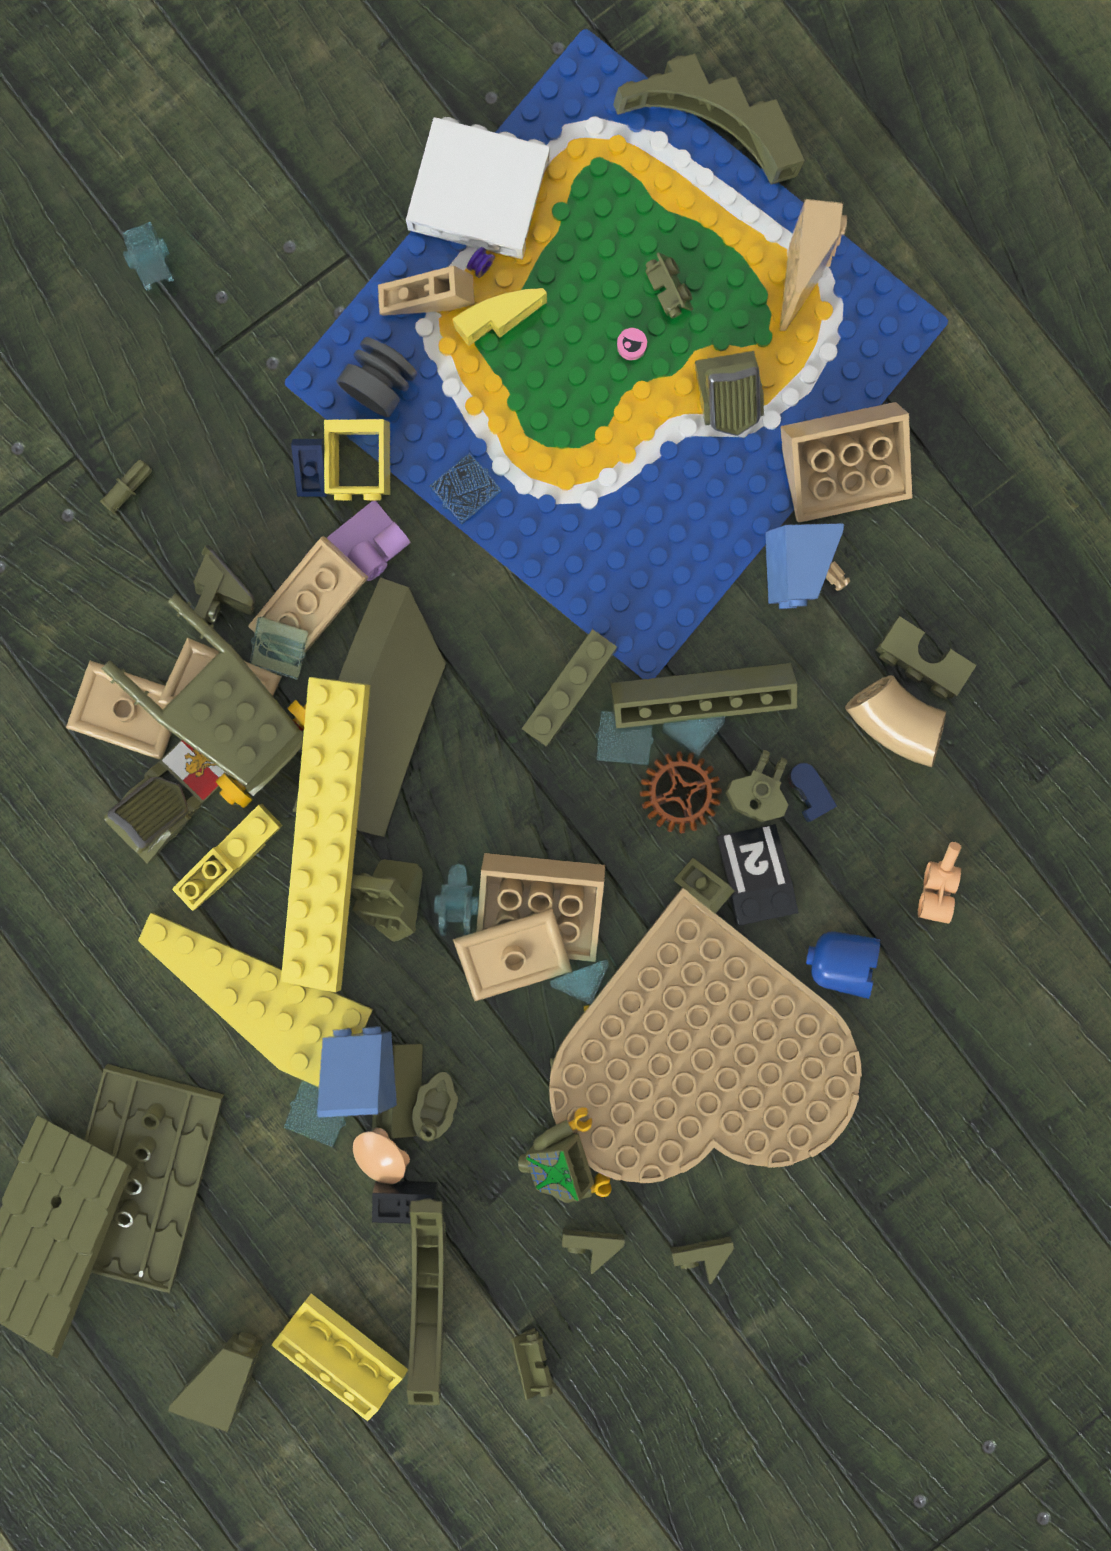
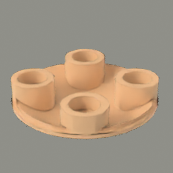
(380, 1156)

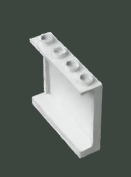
(477, 187)

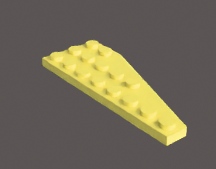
(274, 1016)

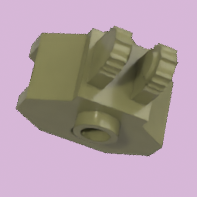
(761, 789)

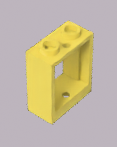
(332, 430)

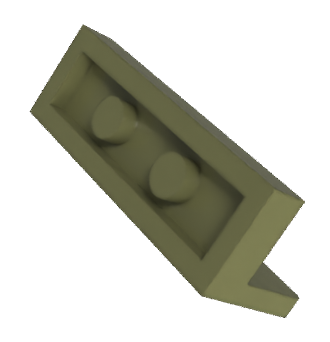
(408, 1078)

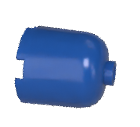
(844, 962)

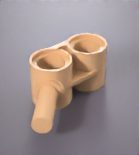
(939, 883)

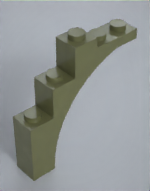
(757, 127)
(427, 1302)

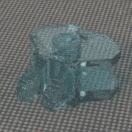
(147, 254)
(456, 901)

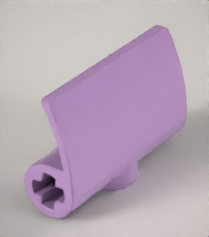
(370, 539)

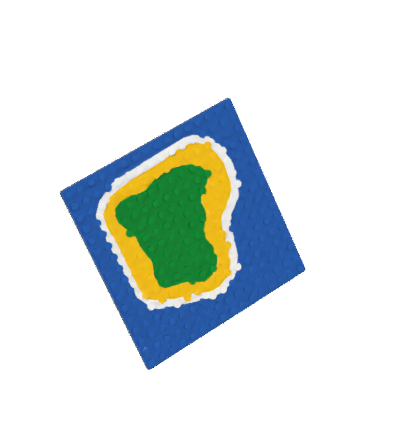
(603, 461)

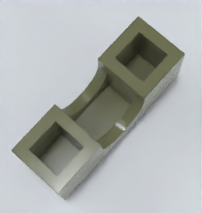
(901, 648)

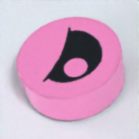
(632, 344)

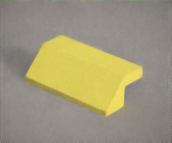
(339, 1357)

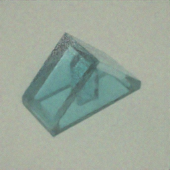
(694, 734)
(582, 982)

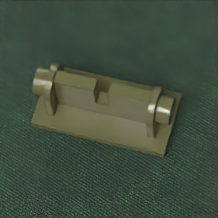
(665, 274)
(529, 1358)

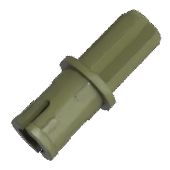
(126, 486)

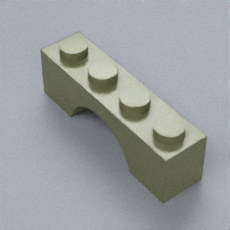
(569, 688)

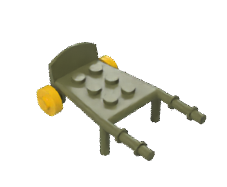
(226, 716)

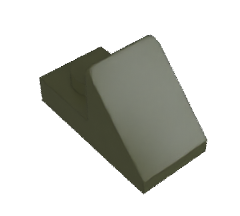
(704, 885)
(602, 1245)
(712, 1252)

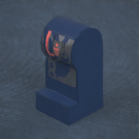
(812, 789)

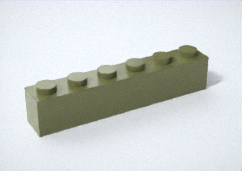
(704, 695)

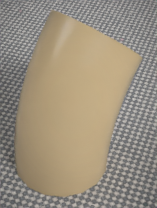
(898, 720)

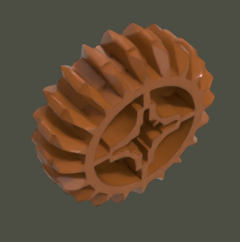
(704, 783)

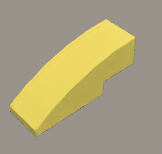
(498, 313)

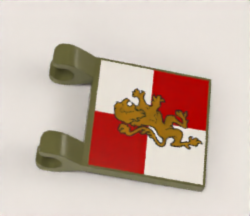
(192, 771)

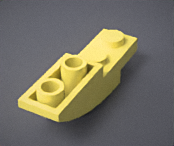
(227, 858)

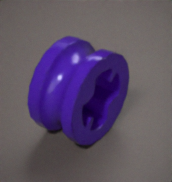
(480, 262)

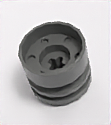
(379, 372)

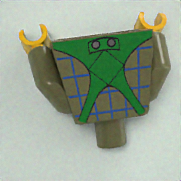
(560, 1163)

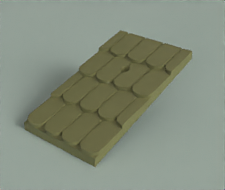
(166, 1139)
(53, 1231)

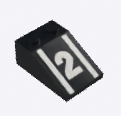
(758, 874)

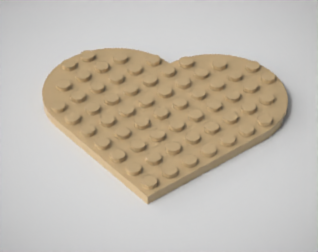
(701, 1052)

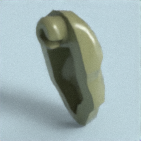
(434, 1107)

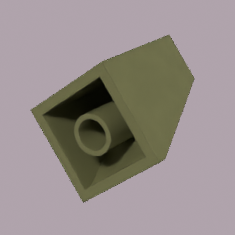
(220, 1385)

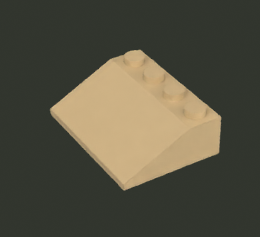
(809, 252)
(848, 461)
(526, 886)

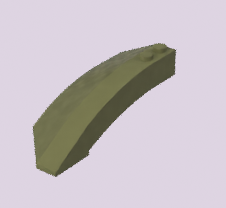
(403, 668)

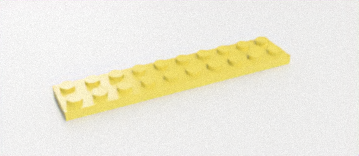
(325, 833)

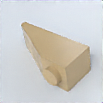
(427, 292)

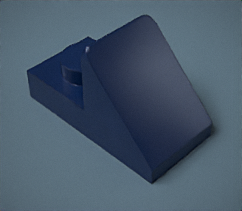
(309, 467)

